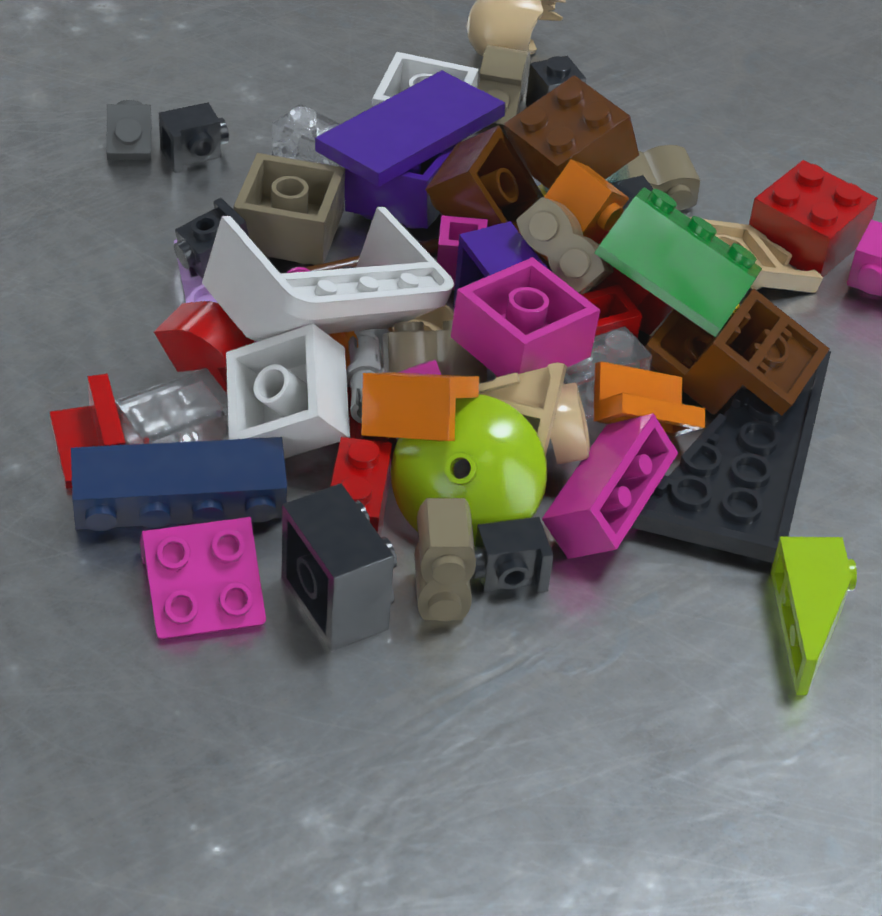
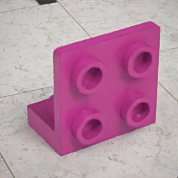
(203, 578)

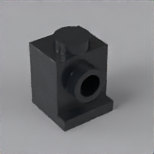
(191, 135)
(198, 236)
(513, 555)

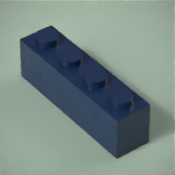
(178, 483)

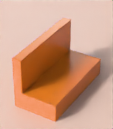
(634, 392)
(413, 404)

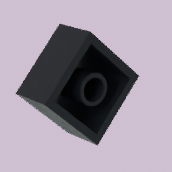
(337, 566)

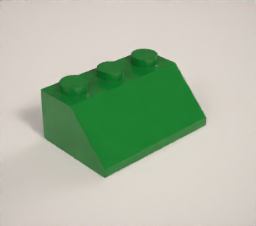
(679, 259)

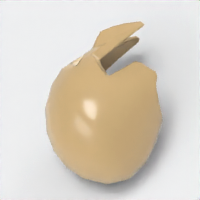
(508, 23)

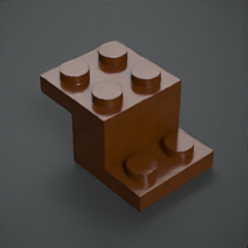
(753, 349)

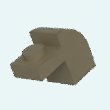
(505, 77)

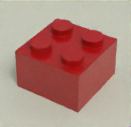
(813, 216)

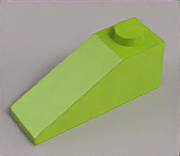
(810, 592)

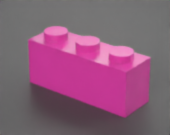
(610, 487)

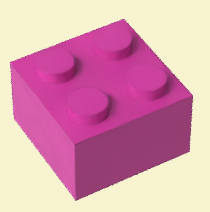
(524, 320)

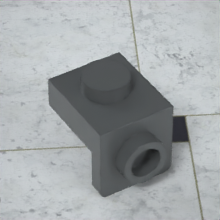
(128, 131)

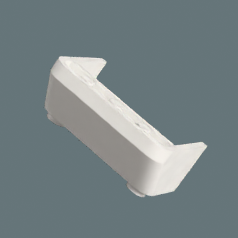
(388, 286)

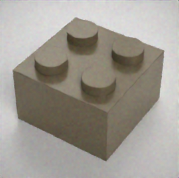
(292, 207)

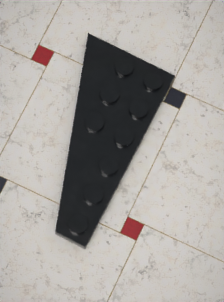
(739, 476)

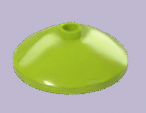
(504, 460)

